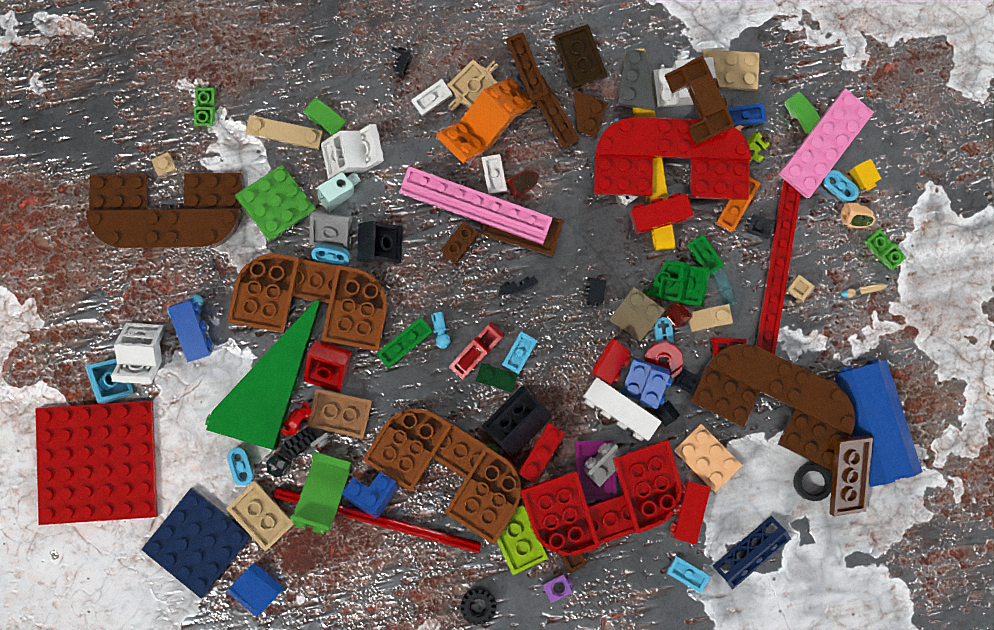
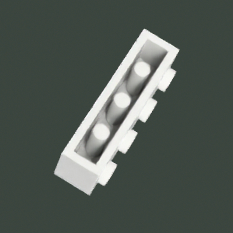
(621, 409)

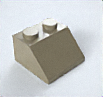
(636, 314)

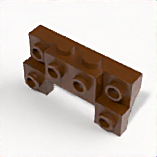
(705, 97)

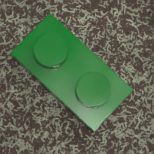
(705, 254)

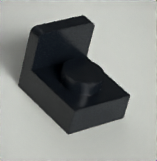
(401, 65)
(686, 381)

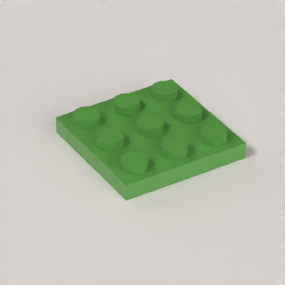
(275, 203)

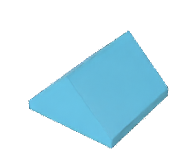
(102, 384)

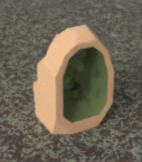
(857, 216)

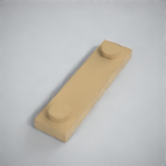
(284, 132)

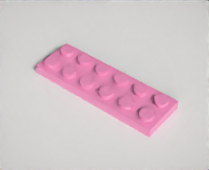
(826, 143)

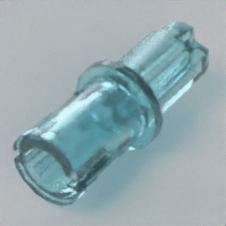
(725, 287)

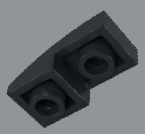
(512, 289)

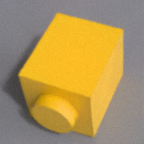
(865, 175)

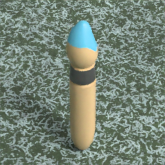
(863, 290)

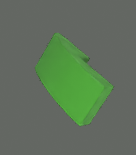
(205, 106)
(801, 109)
(324, 116)
(884, 250)

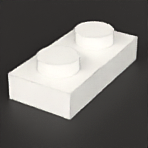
(431, 97)
(494, 174)

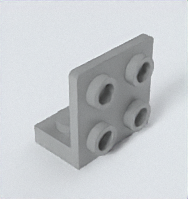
(602, 465)

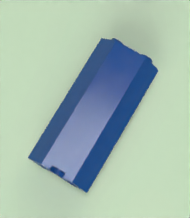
(881, 417)

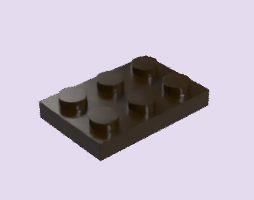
(580, 56)

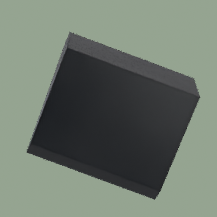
(666, 413)

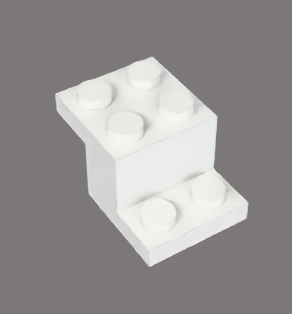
(663, 94)
(352, 151)
(138, 353)

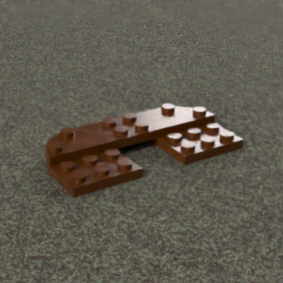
(122, 218)
(820, 407)

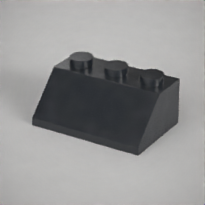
(517, 421)

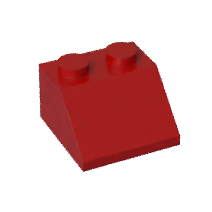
(610, 362)
(327, 365)

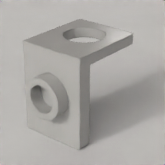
(322, 439)

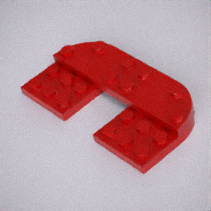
(627, 151)
(647, 500)

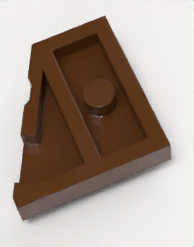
(588, 113)

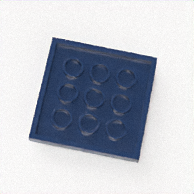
(196, 542)

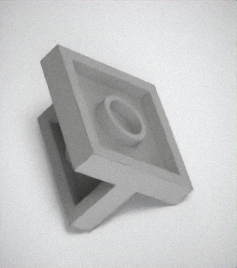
(330, 229)

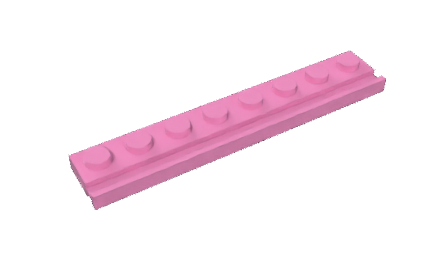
(475, 205)

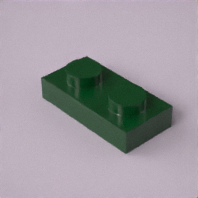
(496, 377)

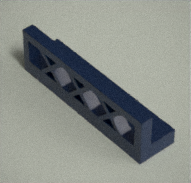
(757, 556)

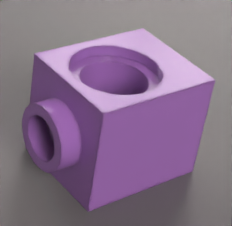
(551, 593)

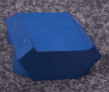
(255, 589)

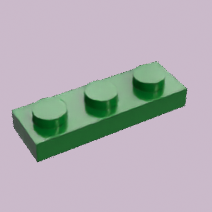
(404, 342)

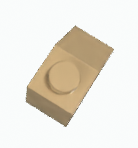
(711, 318)

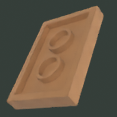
(339, 413)

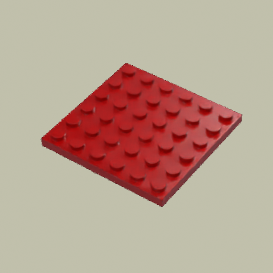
(96, 462)

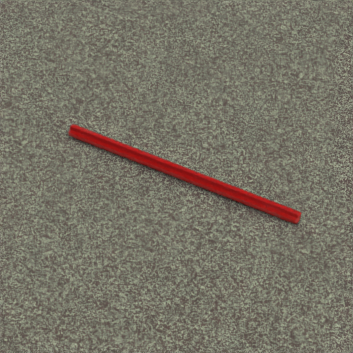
(391, 523)

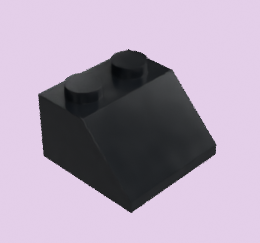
(379, 243)

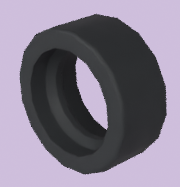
(825, 492)

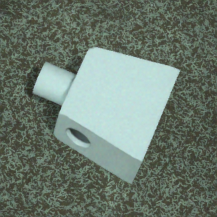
(337, 190)

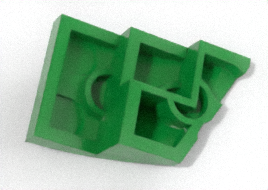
(680, 283)

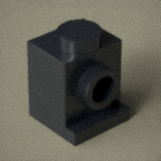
(763, 232)
(595, 291)

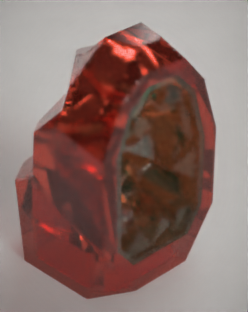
(522, 182)

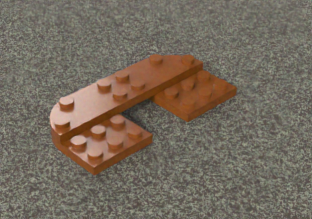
(271, 280)
(491, 480)

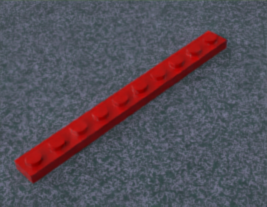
(778, 268)

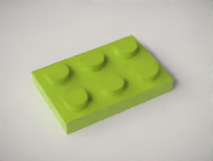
(519, 543)

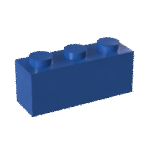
(191, 329)

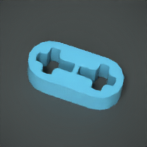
(668, 331)

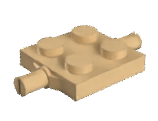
(470, 83)

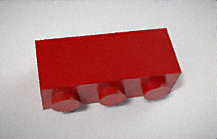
(661, 213)
(541, 453)
(690, 512)

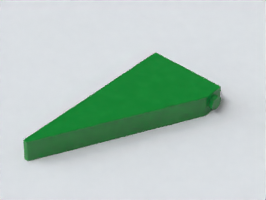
(261, 400)

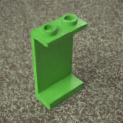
(321, 493)

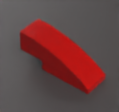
(476, 350)

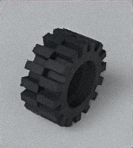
(298, 443)
(475, 618)

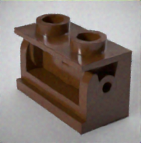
(459, 243)

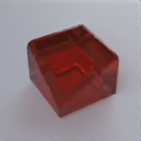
(678, 315)

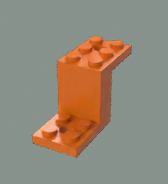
(485, 120)

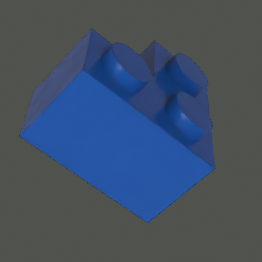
(371, 499)

